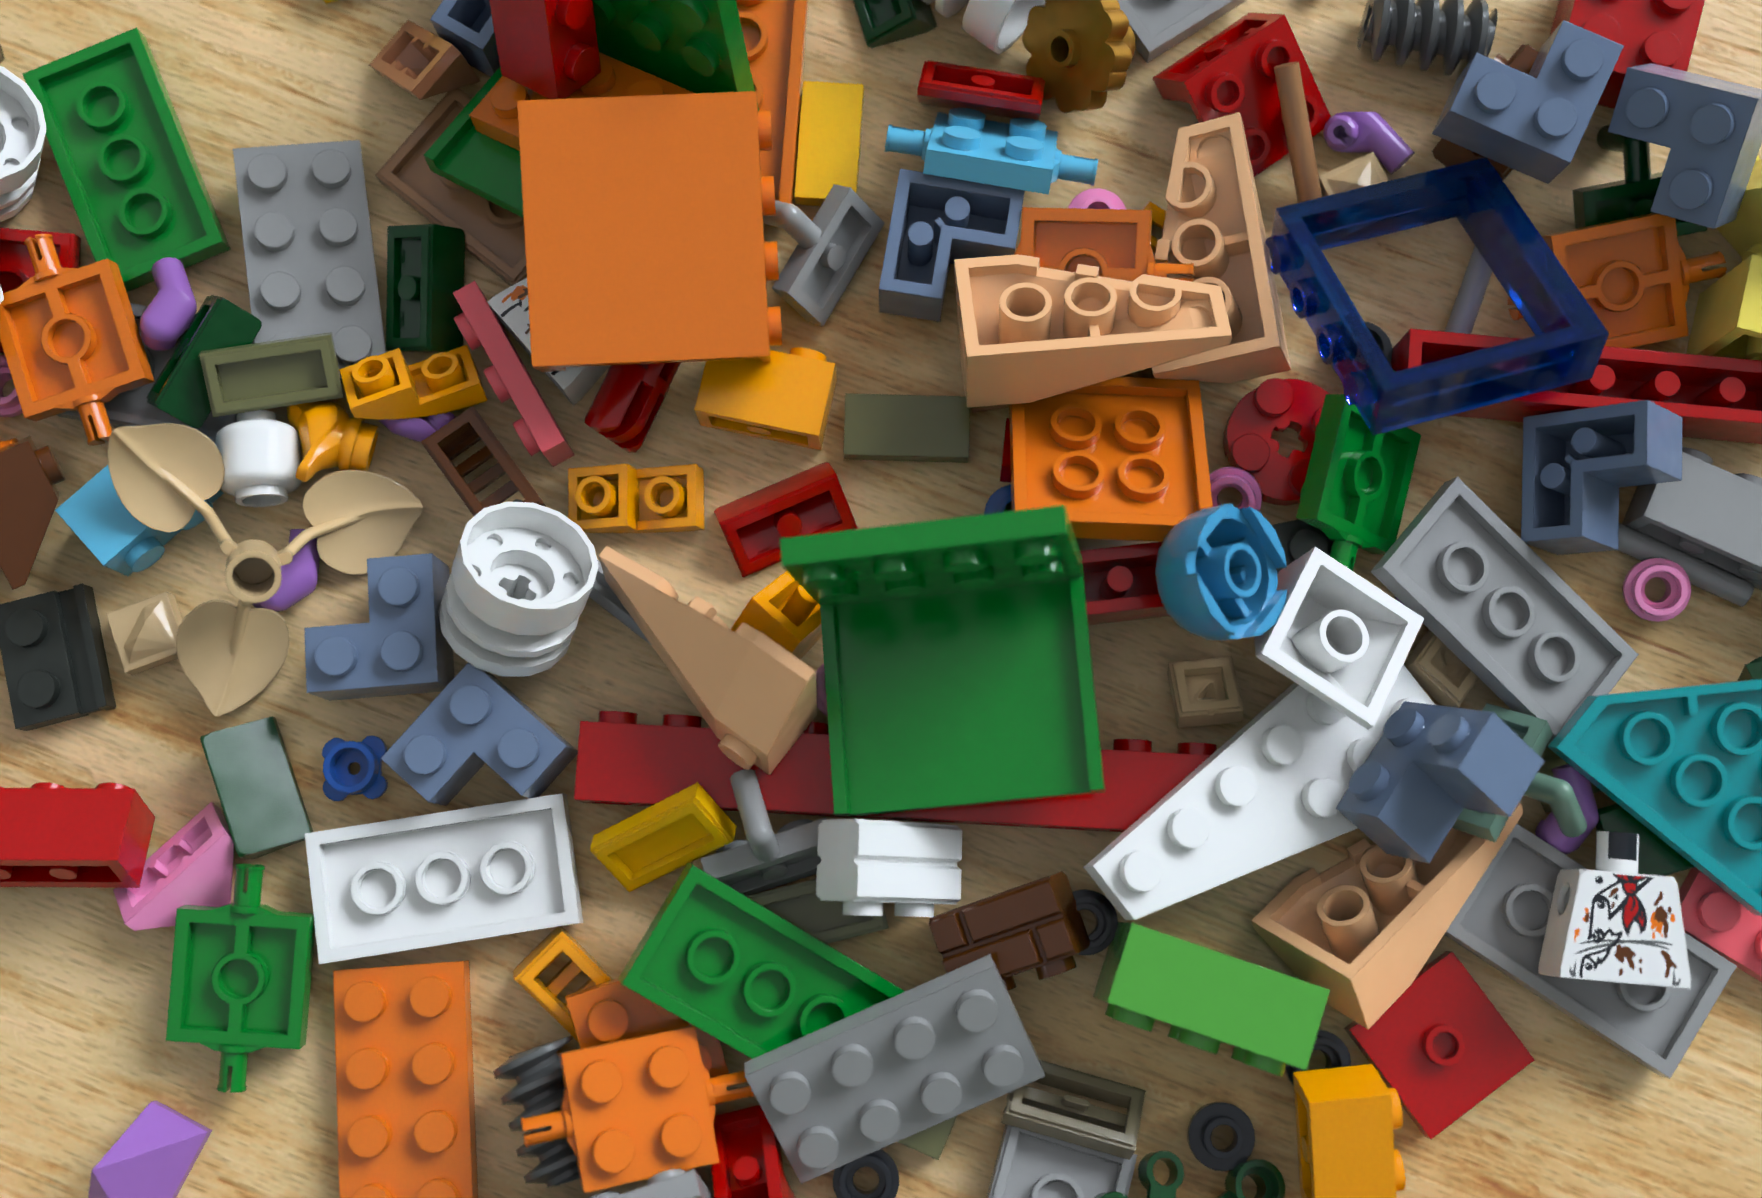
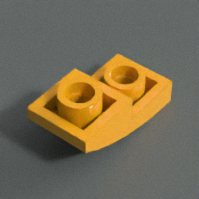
(390, 389)
(636, 499)

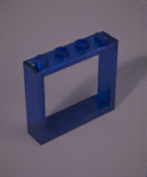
(1564, 324)

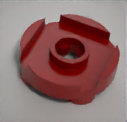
(1249, 431)

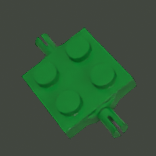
(1356, 481)
(241, 977)

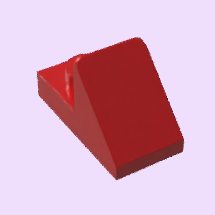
(748, 1157)

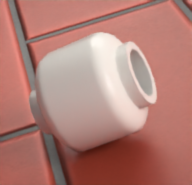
(259, 459)

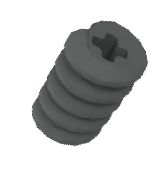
(1429, 30)
(540, 1092)

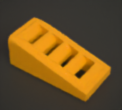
(541, 957)

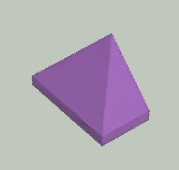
(150, 1156)

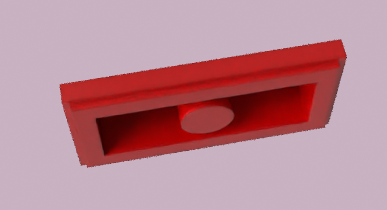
(981, 90)
(790, 508)

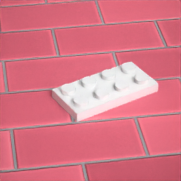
(443, 878)

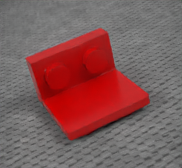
(1238, 75)

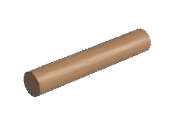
(1298, 131)

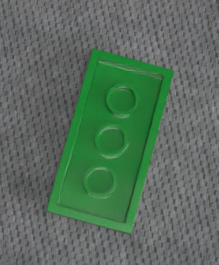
(126, 158)
(744, 969)

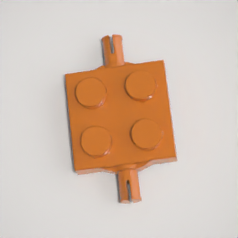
(1103, 238)
(1633, 276)
(71, 340)
(637, 1108)

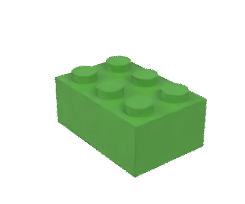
(1210, 998)

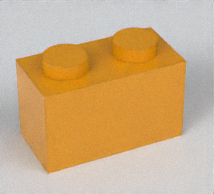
(772, 399)
(1347, 1134)

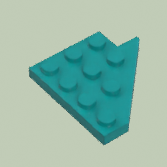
(1684, 769)

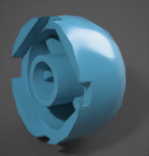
(1222, 573)

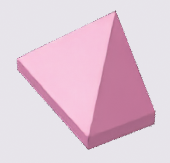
(186, 870)

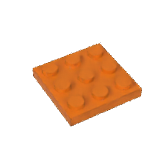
(1115, 454)

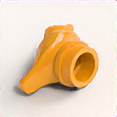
(331, 438)

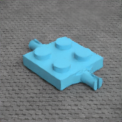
(992, 152)

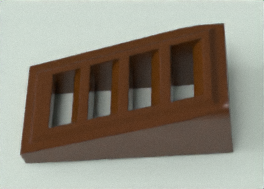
(458, 437)

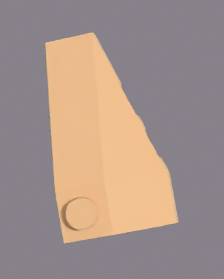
(1220, 228)
(1054, 330)
(739, 680)
(1374, 918)

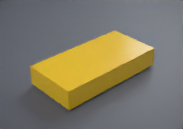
(828, 139)
(663, 837)

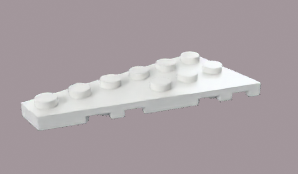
(1247, 803)

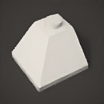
(1338, 636)

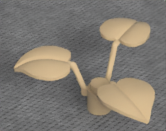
(228, 648)

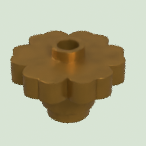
(1079, 51)

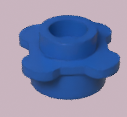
(337, 760)

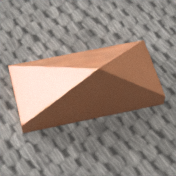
(423, 63)

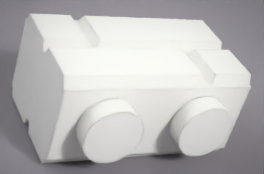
(888, 863)

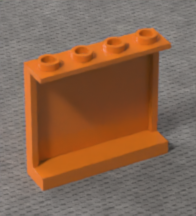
(647, 229)

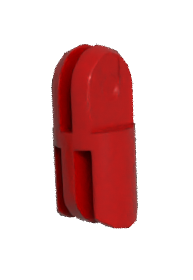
(630, 402)

